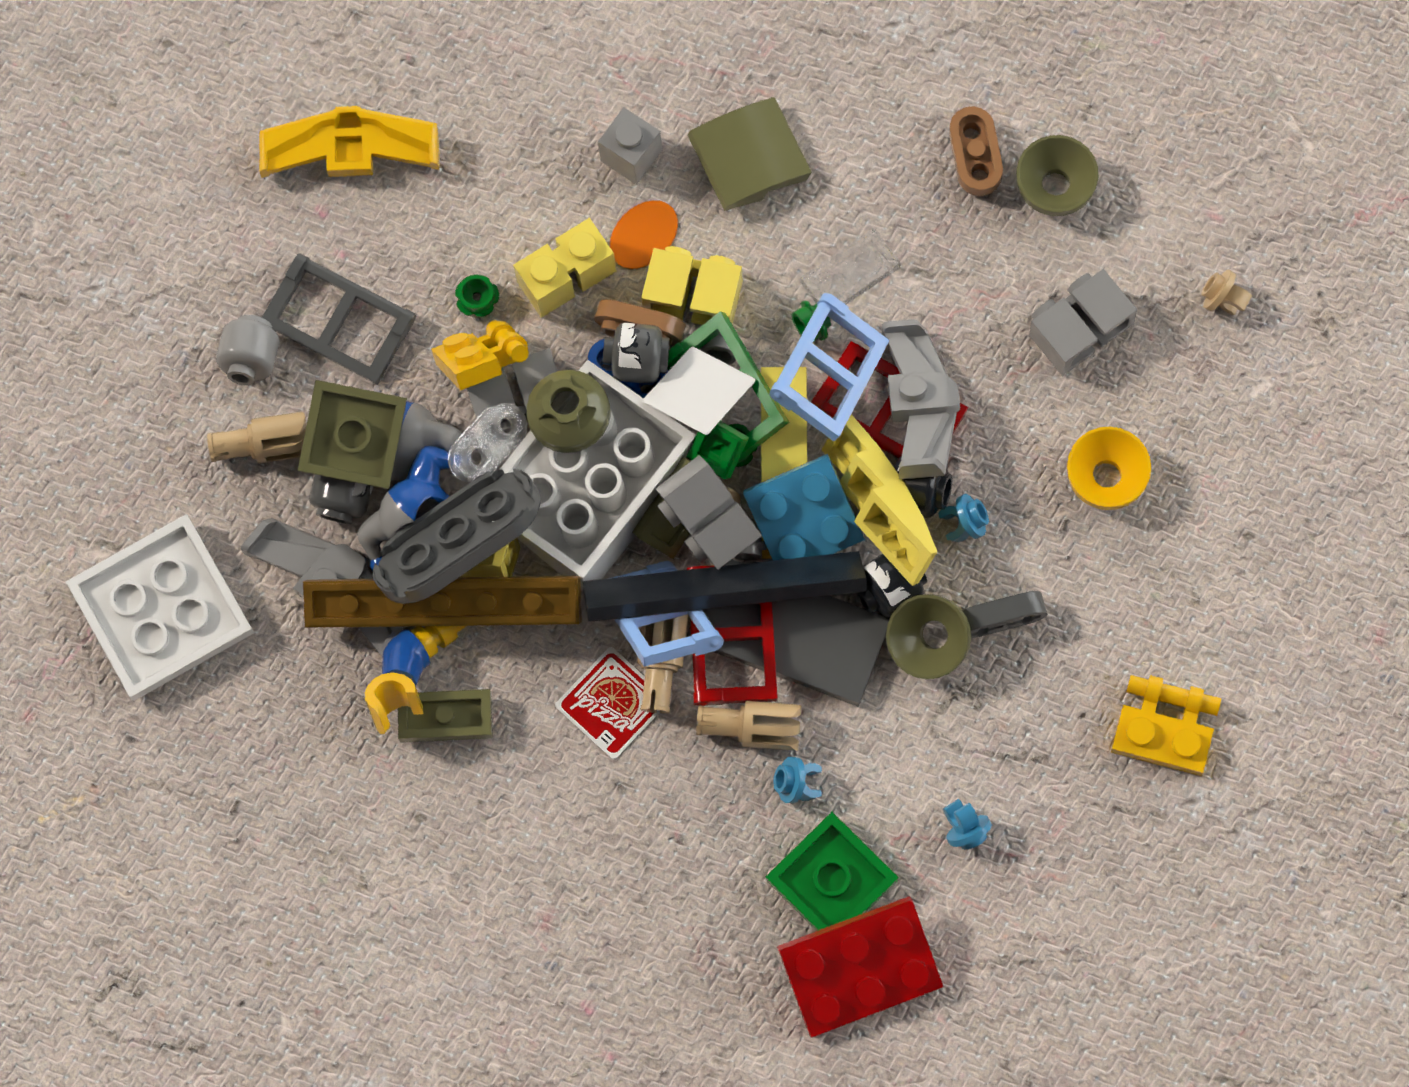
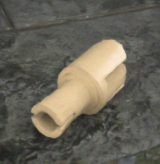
(263, 439)
(660, 675)
(754, 724)

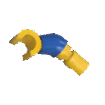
(401, 668)

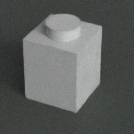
(630, 145)

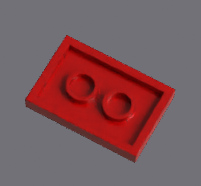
(860, 966)

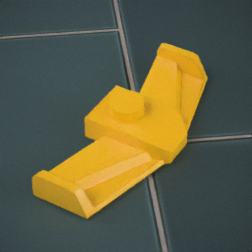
(348, 142)

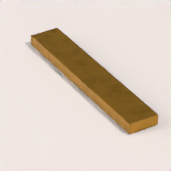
(460, 603)

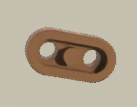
(976, 153)
(612, 313)

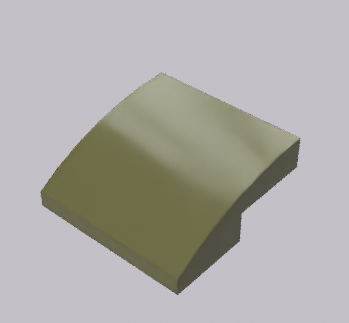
(749, 153)

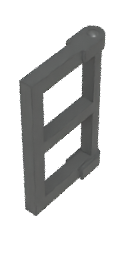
(353, 291)

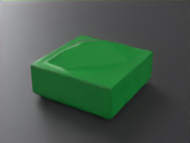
(719, 449)

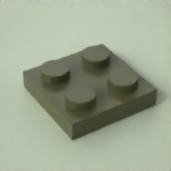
(352, 434)

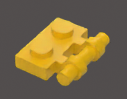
(475, 360)
(1162, 738)

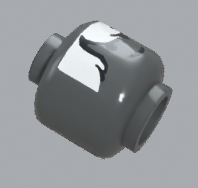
(637, 353)
(339, 499)

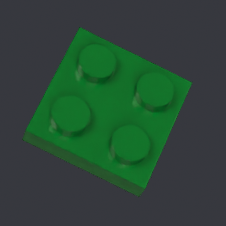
(831, 875)

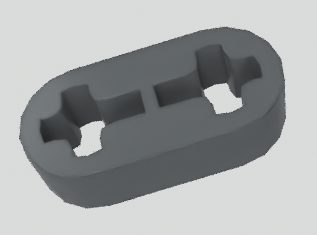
(1005, 613)

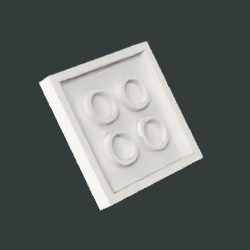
(159, 607)

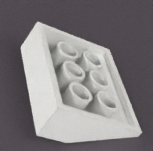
(601, 492)

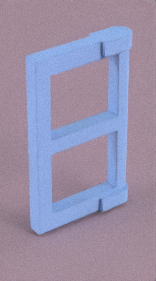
(791, 400)
(699, 643)

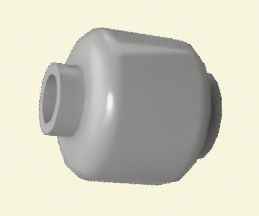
(247, 349)

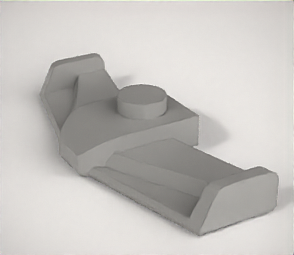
(922, 397)
(313, 560)

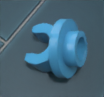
(971, 517)
(791, 778)
(967, 828)

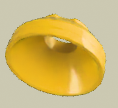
(1112, 447)

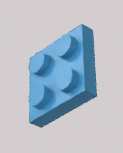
(804, 512)

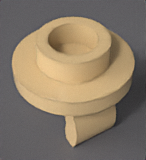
(1222, 293)

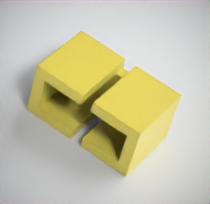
(546, 271)
(671, 278)

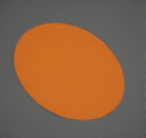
(642, 229)

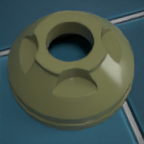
(1060, 156)
(574, 430)
(907, 642)

